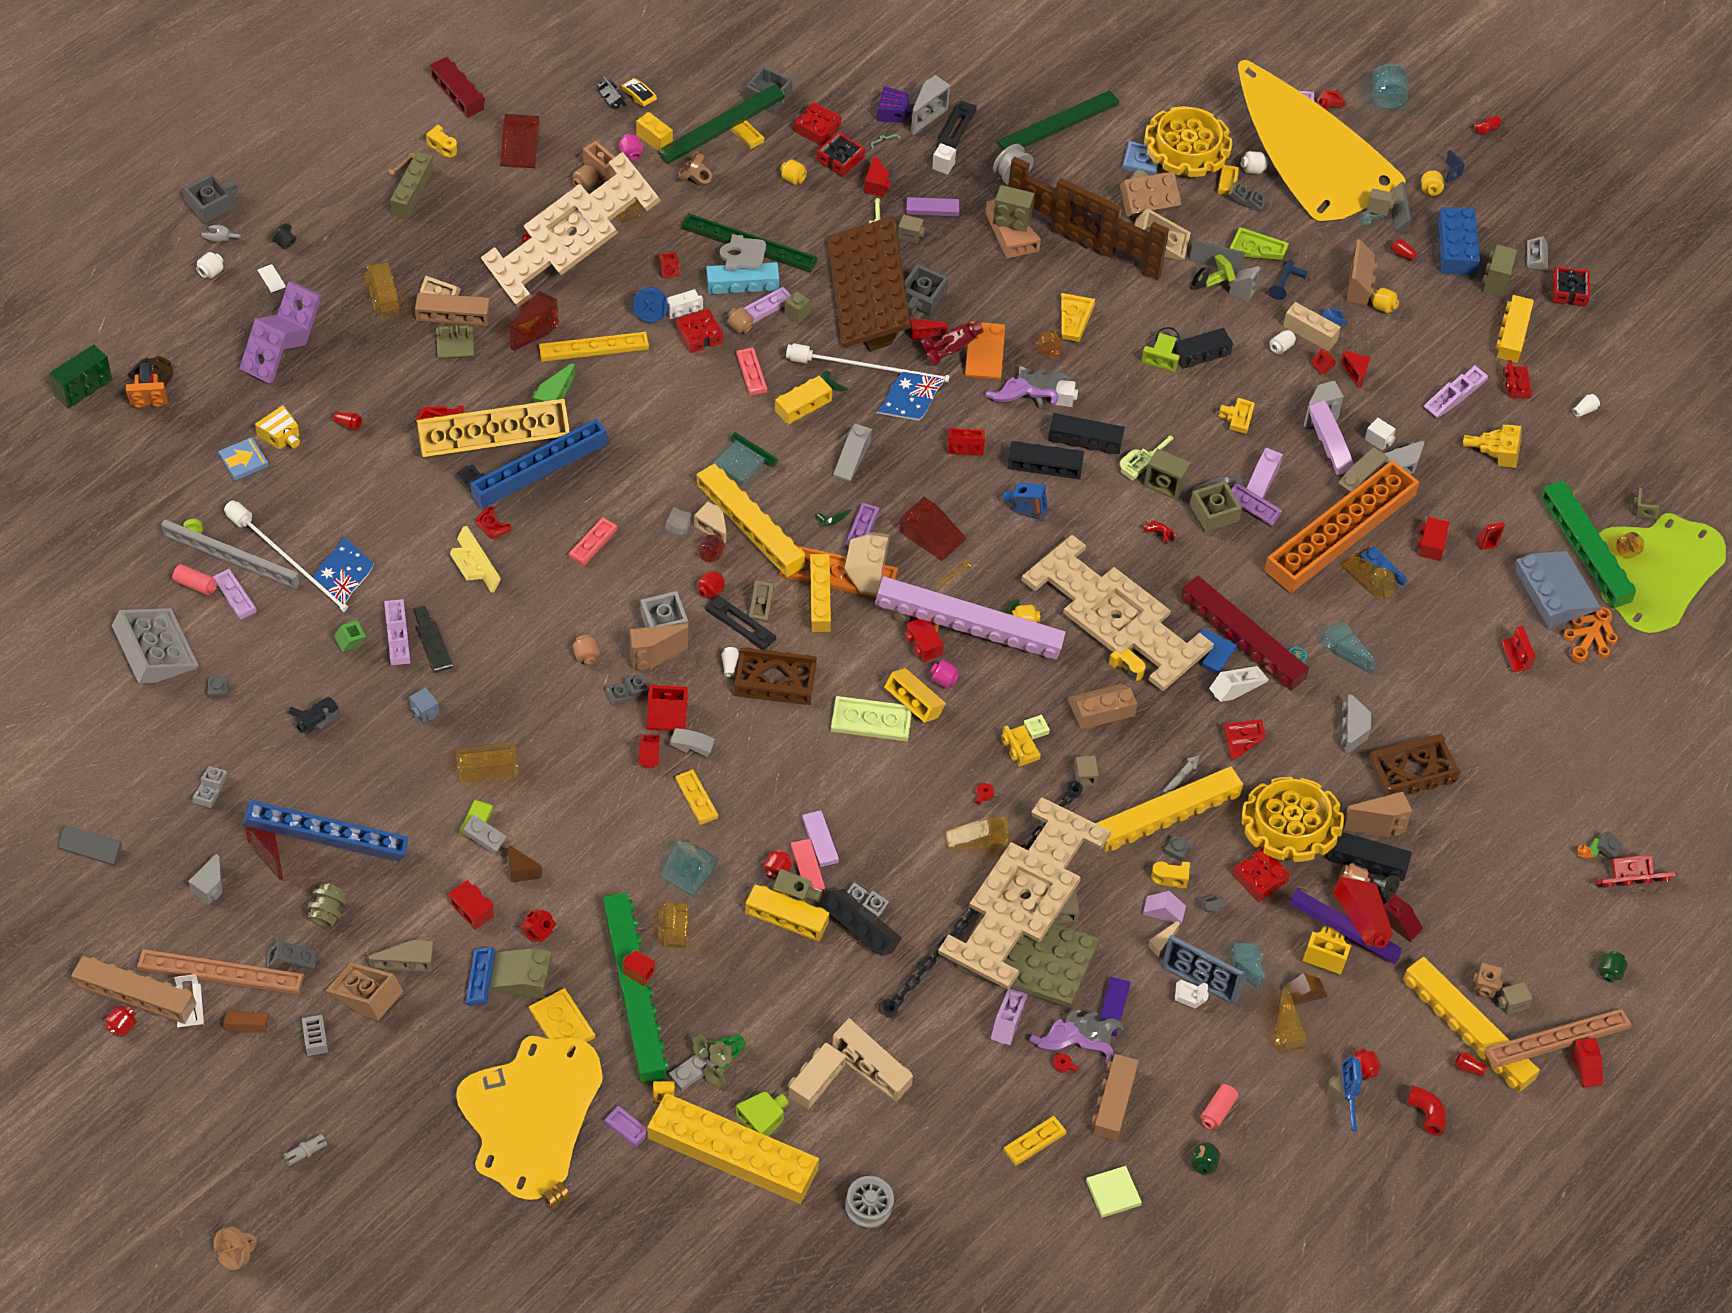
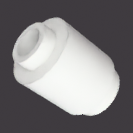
(1282, 342)

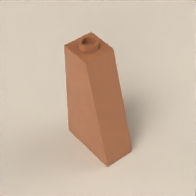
(1013, 241)

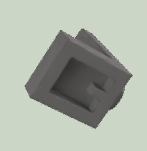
(291, 954)

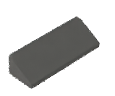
(1400, 209)
(1205, 252)
(90, 845)

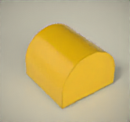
(660, 1088)

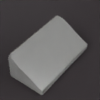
(1537, 253)

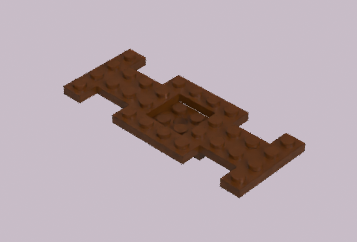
(1069, 208)

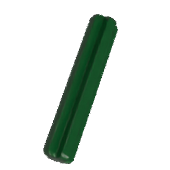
(769, 459)

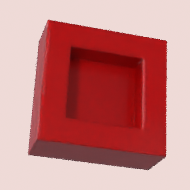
(1323, 361)

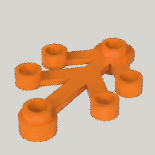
(1592, 633)

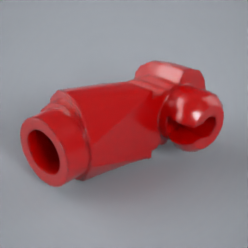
(1488, 125)

